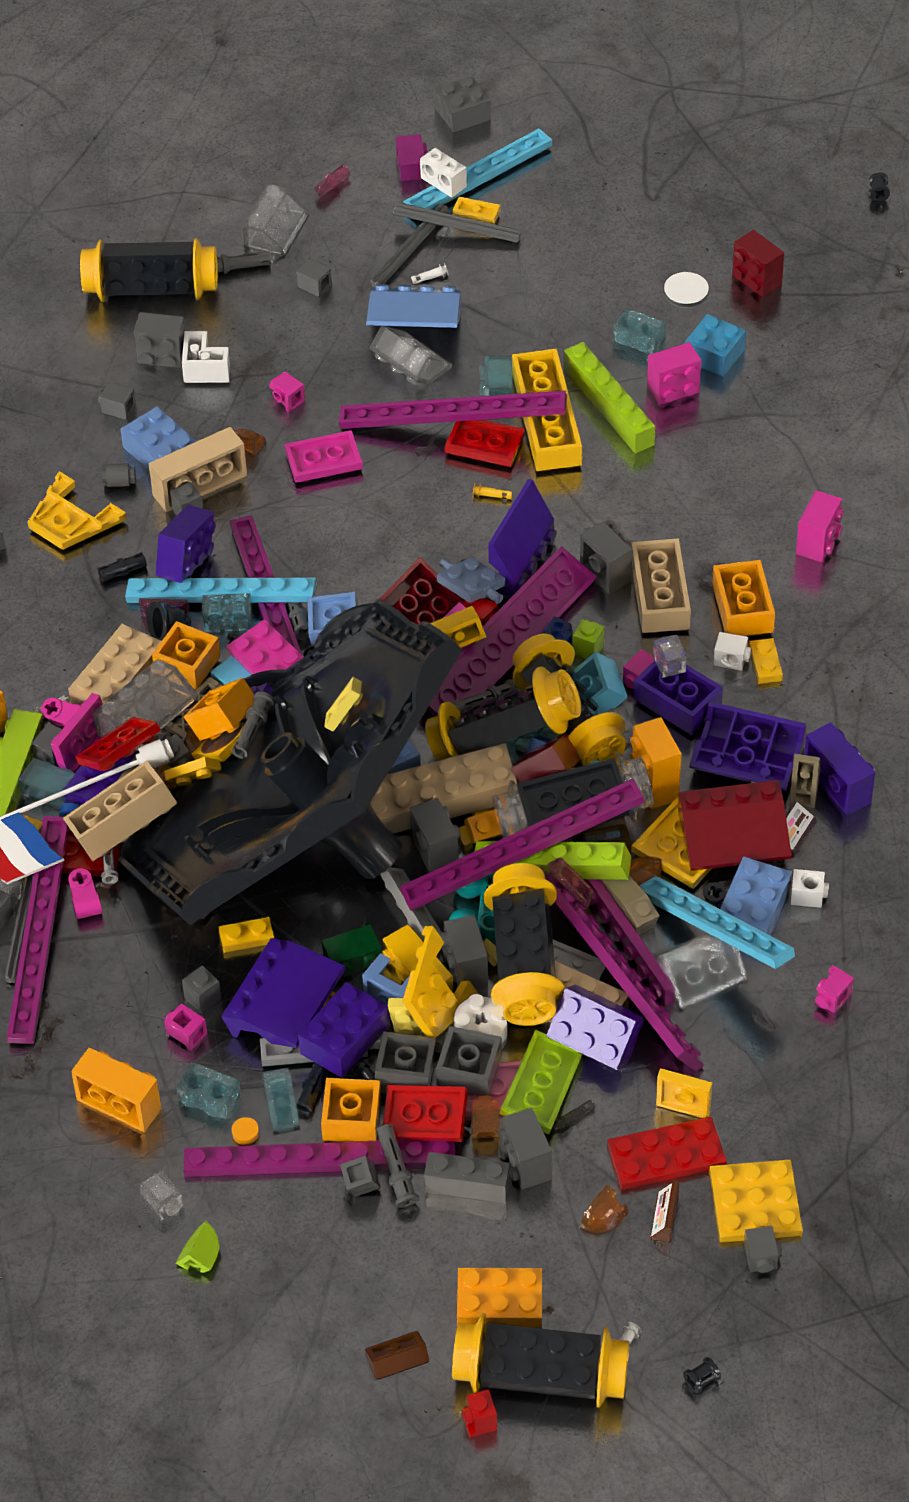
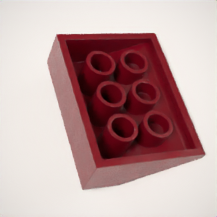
(420, 595)
(734, 823)

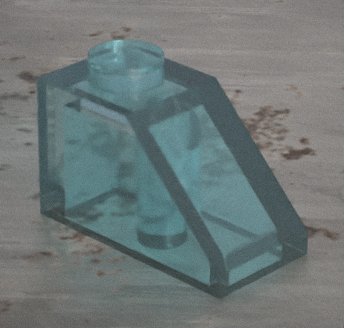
(280, 1099)

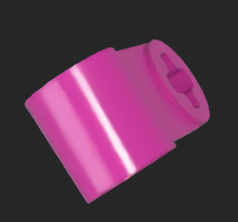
(58, 711)
(83, 893)

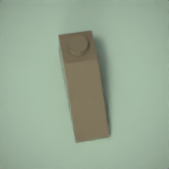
(805, 780)
(633, 903)

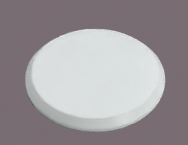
(686, 287)

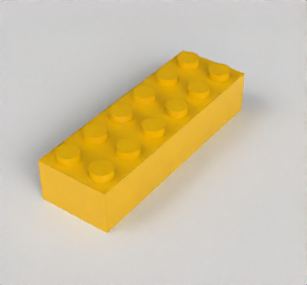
(552, 438)

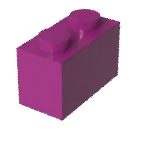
(408, 152)

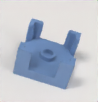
(324, 608)
(380, 986)

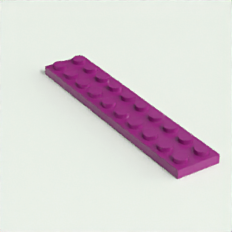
(524, 615)
(626, 977)

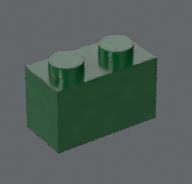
(353, 949)

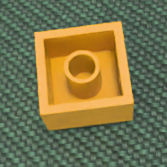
(189, 651)
(220, 710)
(350, 1110)

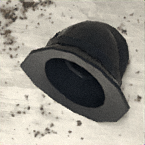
(162, 617)

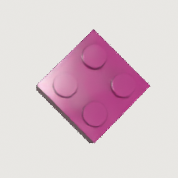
(674, 373)
(819, 526)

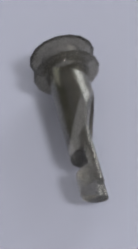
(562, 1122)

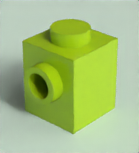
(588, 638)

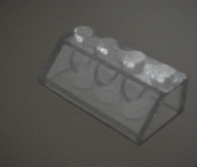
(153, 695)

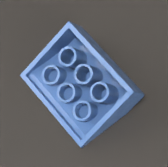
(414, 306)

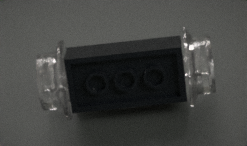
(556, 792)

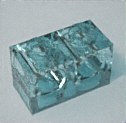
(639, 331)
(227, 612)
(211, 1085)

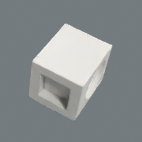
(731, 651)
(808, 888)

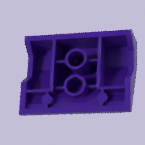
(522, 539)
(748, 745)
(282, 993)

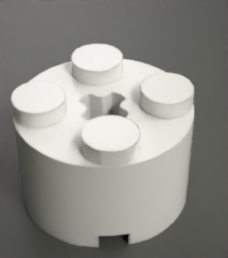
(481, 1015)

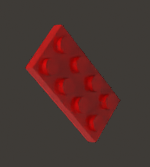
(666, 1153)

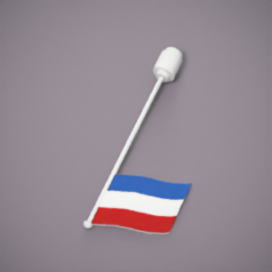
(23, 847)

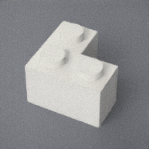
(203, 362)

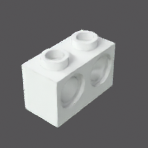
(443, 172)

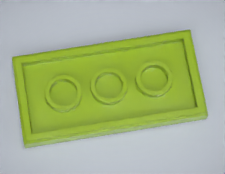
(542, 1080)

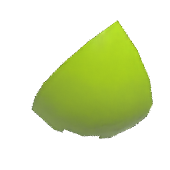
(200, 1249)

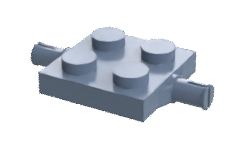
(471, 580)

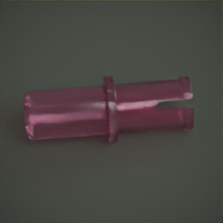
(332, 180)

